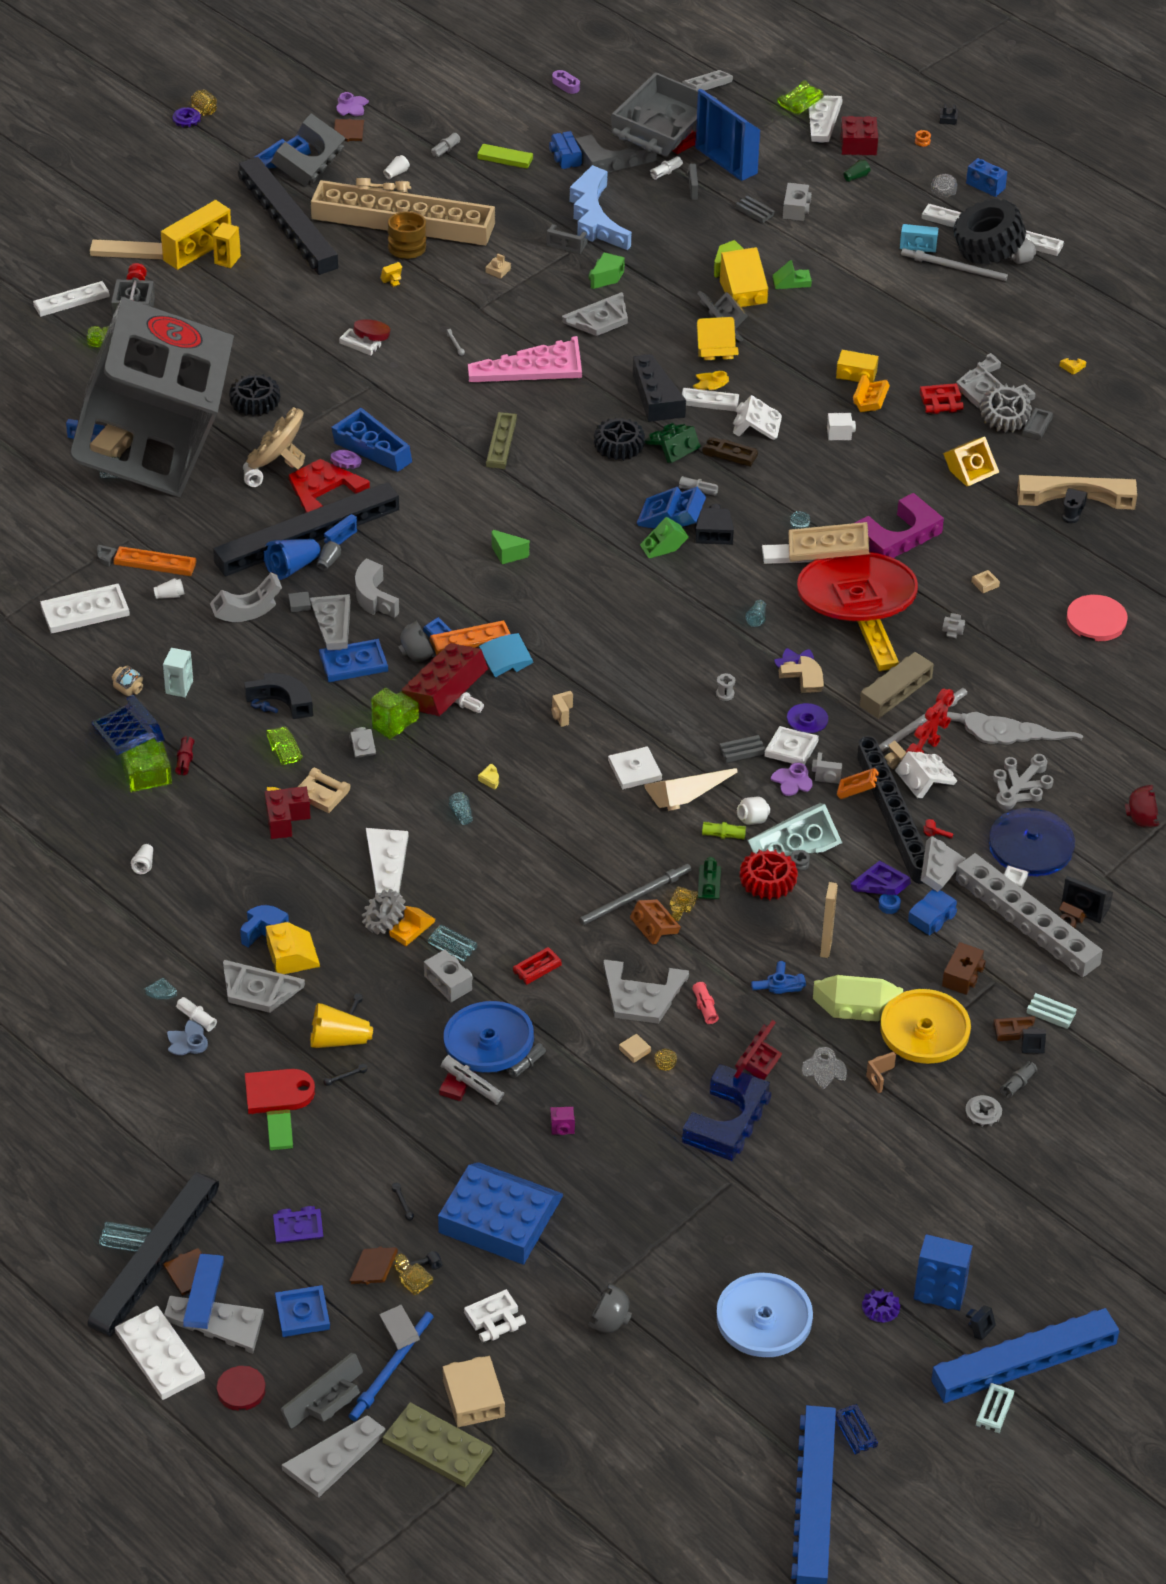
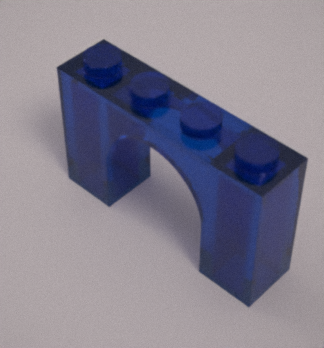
(728, 1137)

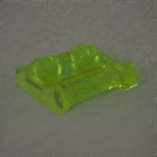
(803, 101)

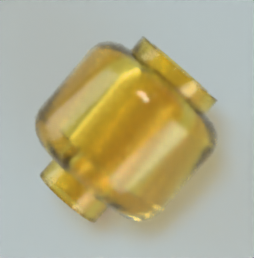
(204, 102)

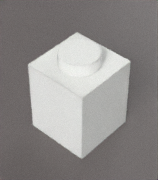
(840, 426)

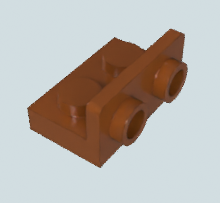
(653, 920)

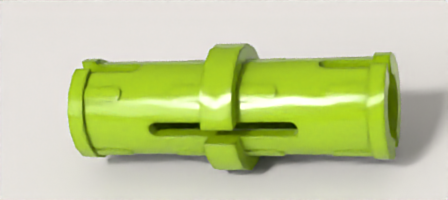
(723, 830)

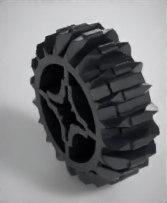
(254, 394)
(619, 438)

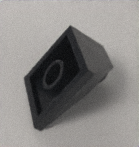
(1087, 897)

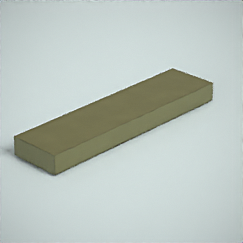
(501, 440)

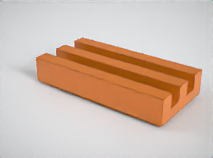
(857, 783)

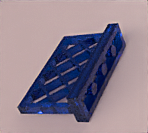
(139, 718)

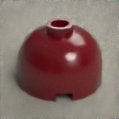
(1143, 807)

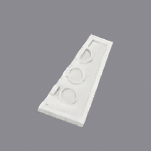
(387, 857)

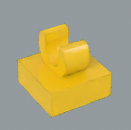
(392, 274)

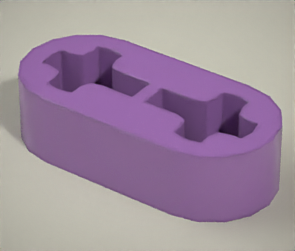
(566, 81)

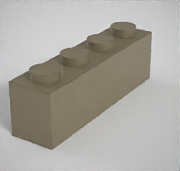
(896, 685)

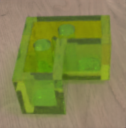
(393, 712)

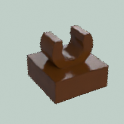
(1071, 912)

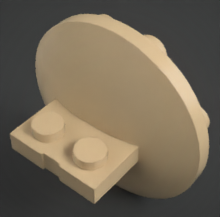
(279, 443)

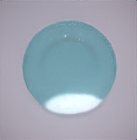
(800, 520)

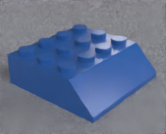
(726, 137)
(498, 1212)

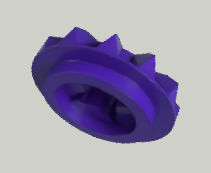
(181, 117)
(883, 1313)

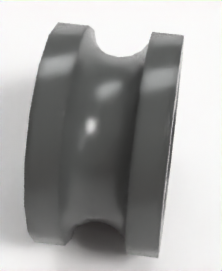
(804, 856)

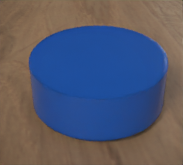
(889, 903)

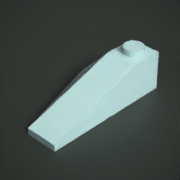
(807, 831)

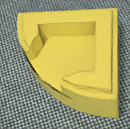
(489, 776)

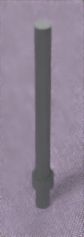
(669, 877)

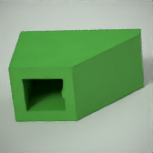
(607, 270)
(664, 538)

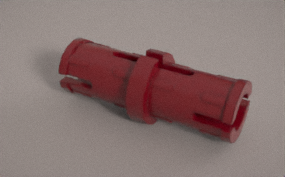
(184, 756)

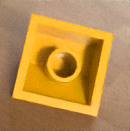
(971, 461)
(291, 948)

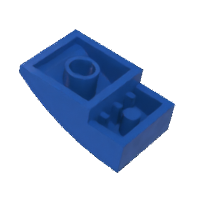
(676, 505)

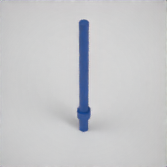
(367, 1398)

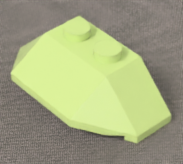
(854, 996)

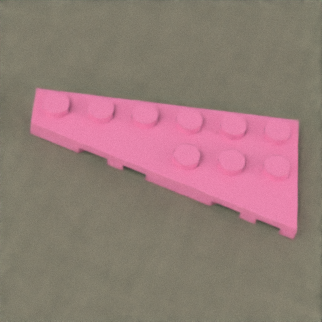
(531, 364)

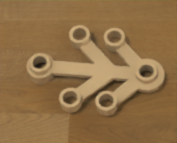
(365, 184)

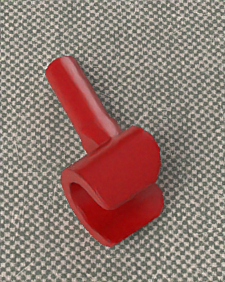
(930, 829)

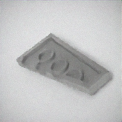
(333, 619)
(227, 1322)
(328, 1460)

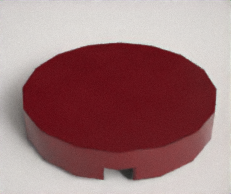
(371, 328)
(241, 1388)

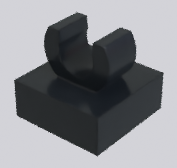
(948, 115)
(1033, 1040)
(981, 1321)

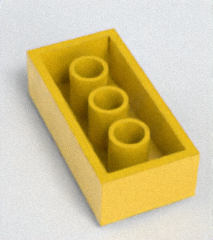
(193, 234)

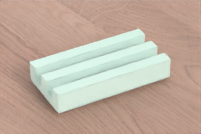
(1053, 1008)
(989, 1423)

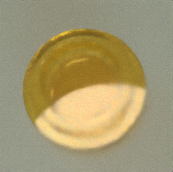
(665, 1059)

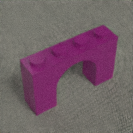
(915, 512)

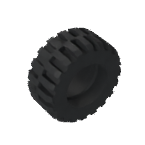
(989, 231)

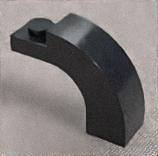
(282, 688)

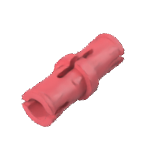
(705, 1003)

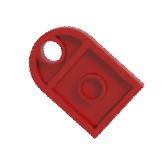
(278, 1090)

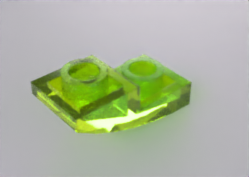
(284, 744)

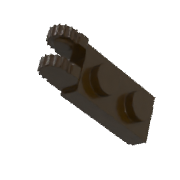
(730, 451)

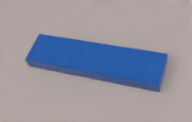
(203, 1291)

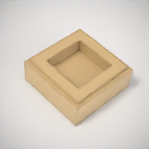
(985, 581)
(634, 1048)

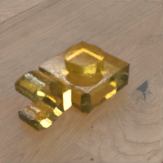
(682, 901)
(413, 1277)

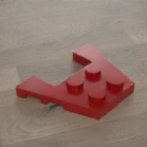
(321, 478)

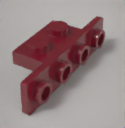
(759, 1056)

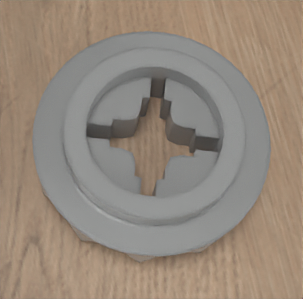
(986, 1104)

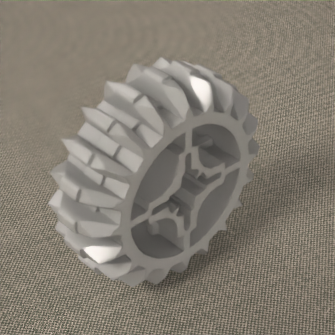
(1005, 414)

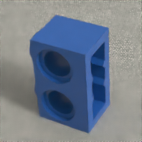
(986, 177)

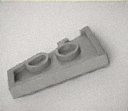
(939, 863)

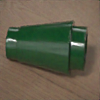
(858, 170)

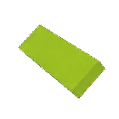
(505, 156)

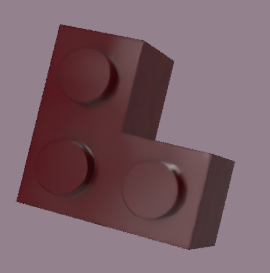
(284, 807)

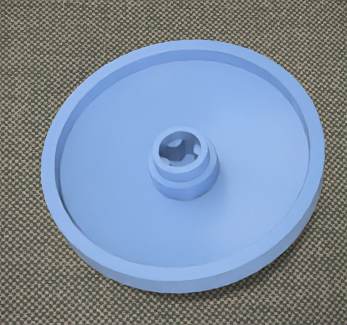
(764, 1315)

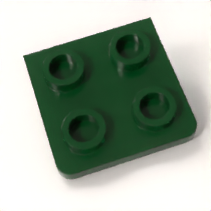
(675, 440)

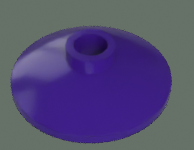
(807, 718)

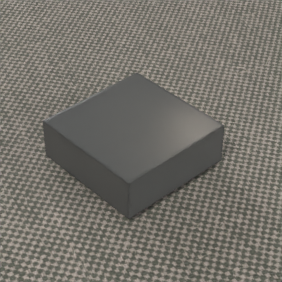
(299, 601)

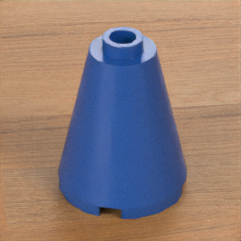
(289, 556)

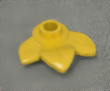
(711, 380)

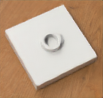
(791, 745)
(635, 767)

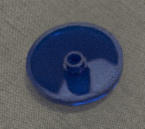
(1032, 841)

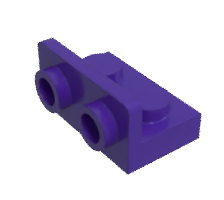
(298, 1225)

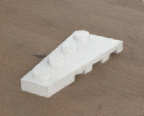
(823, 117)

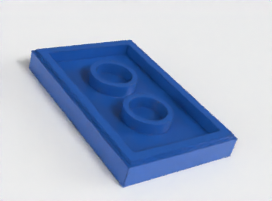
(355, 661)

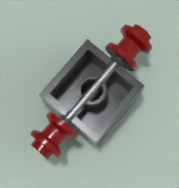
(134, 287)

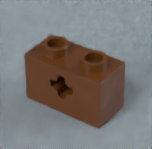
(963, 968)

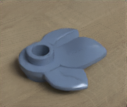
(188, 1041)

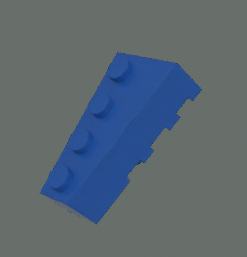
(371, 440)

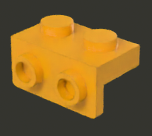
(870, 395)

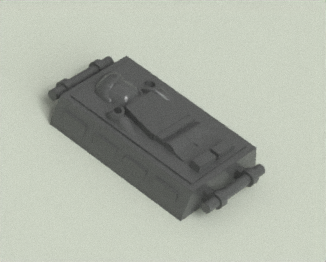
(657, 115)

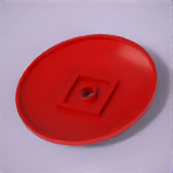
(857, 587)

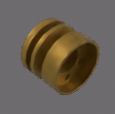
(407, 235)

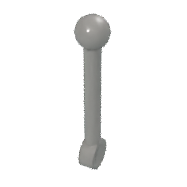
(460, 351)

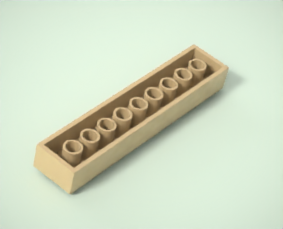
(374, 207)

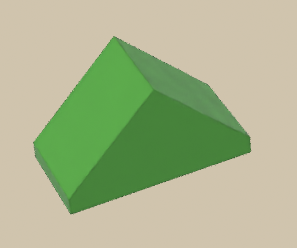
(509, 547)
(279, 1129)

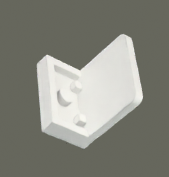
(757, 415)
(921, 770)

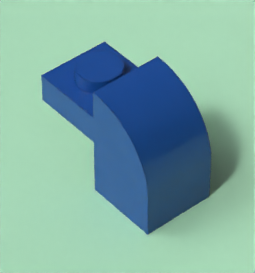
(258, 919)

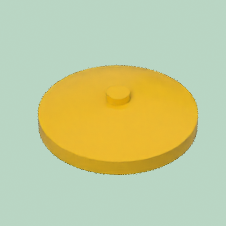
(925, 1026)

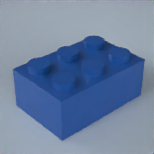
(942, 1272)

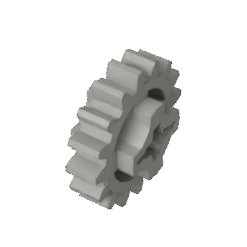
(383, 911)

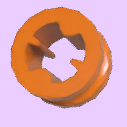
(922, 138)

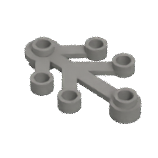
(1008, 798)

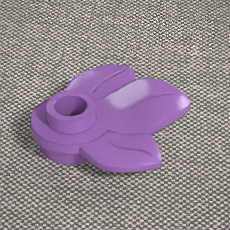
(351, 104)
(793, 779)

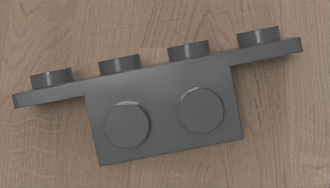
(725, 307)
(325, 1394)

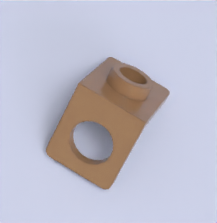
(877, 1066)

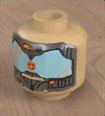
(127, 680)

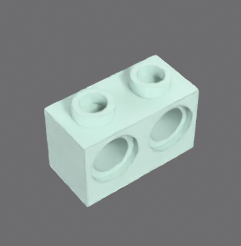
(178, 672)

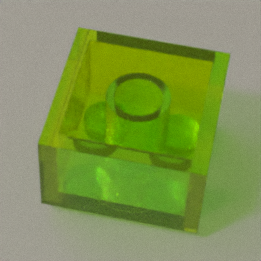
(146, 766)

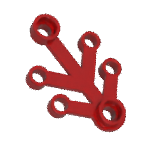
(943, 701)

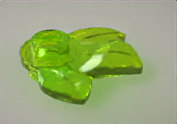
(96, 335)

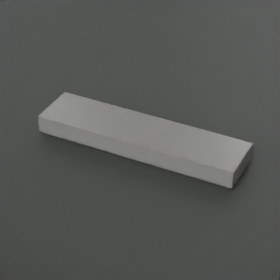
(709, 80)

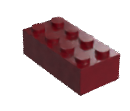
(446, 678)

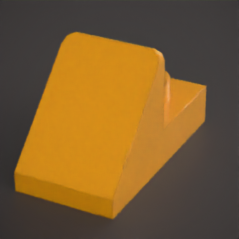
(411, 926)

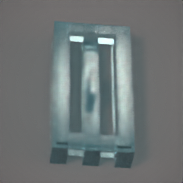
(450, 945)
(126, 1234)

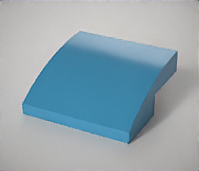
(506, 653)

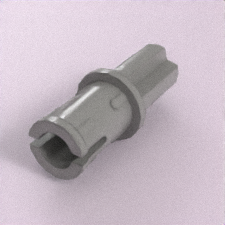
(446, 145)
(707, 488)

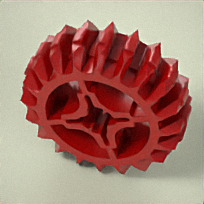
(768, 874)

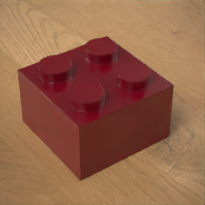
(859, 135)

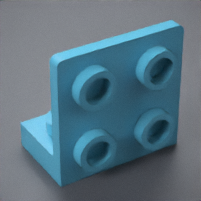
(919, 238)

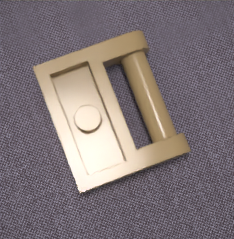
(321, 796)

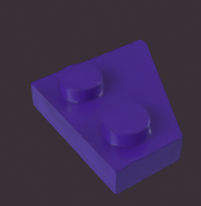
(881, 880)

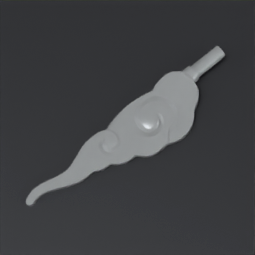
(1006, 730)

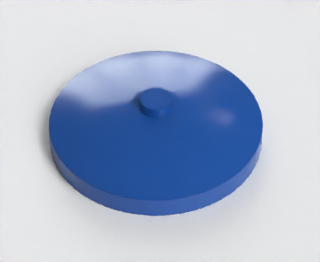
(489, 1036)

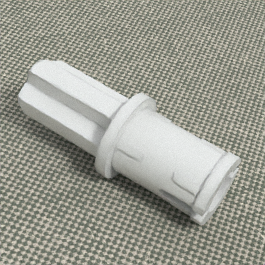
(666, 167)
(469, 702)
(196, 1013)

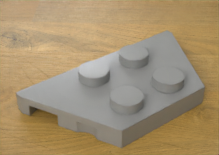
(599, 316)
(258, 987)

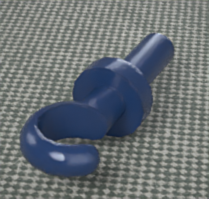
(265, 706)

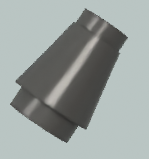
(329, 554)

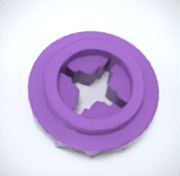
(345, 459)

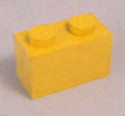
(226, 245)
(854, 365)

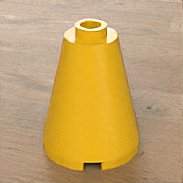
(338, 1028)

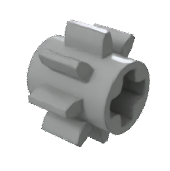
(953, 625)

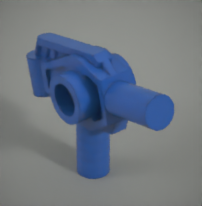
(780, 982)

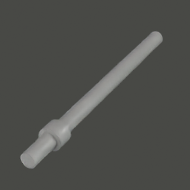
(921, 256)
(915, 724)

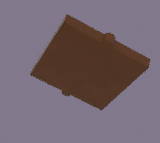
(350, 129)
(373, 1265)
(183, 1270)

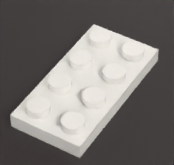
(84, 608)
(159, 1352)

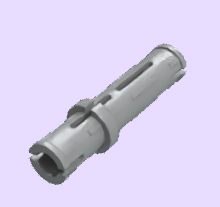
(491, 1093)

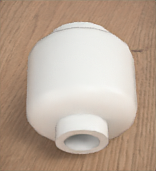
(753, 810)

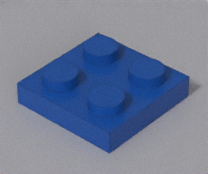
(302, 1311)

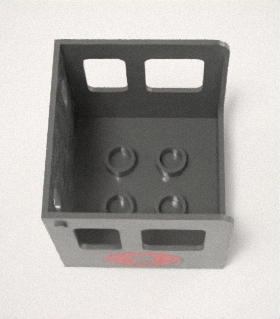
(160, 384)

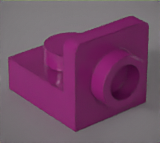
(562, 1120)

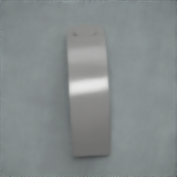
(370, 598)
(247, 606)

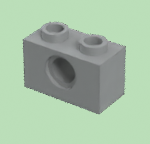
(796, 201)
(448, 975)

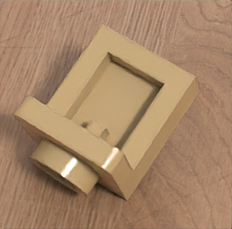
(560, 707)

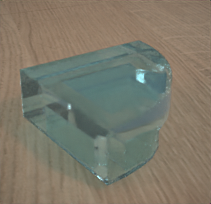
(161, 990)

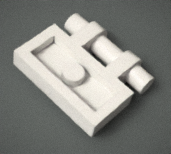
(493, 1309)

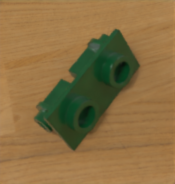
(709, 879)

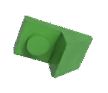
(788, 278)

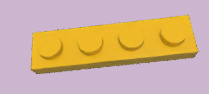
(879, 644)

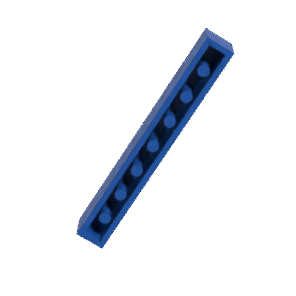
(1024, 1355)
(816, 1496)

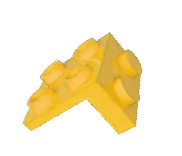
(716, 338)

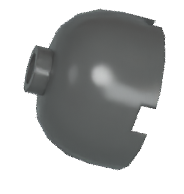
(415, 643)
(611, 1311)

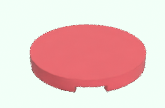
(1096, 617)

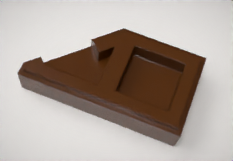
(1011, 1028)

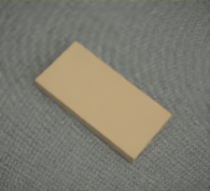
(828, 541)

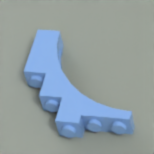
(590, 216)

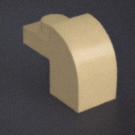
(809, 672)

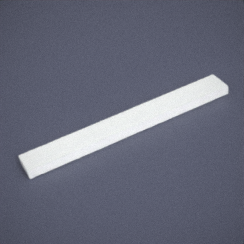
(948, 217)

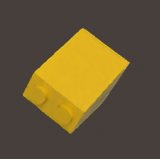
(744, 277)

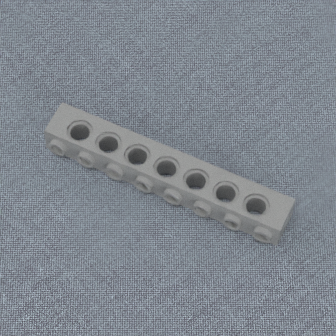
(1029, 915)

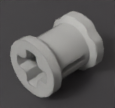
(720, 693)

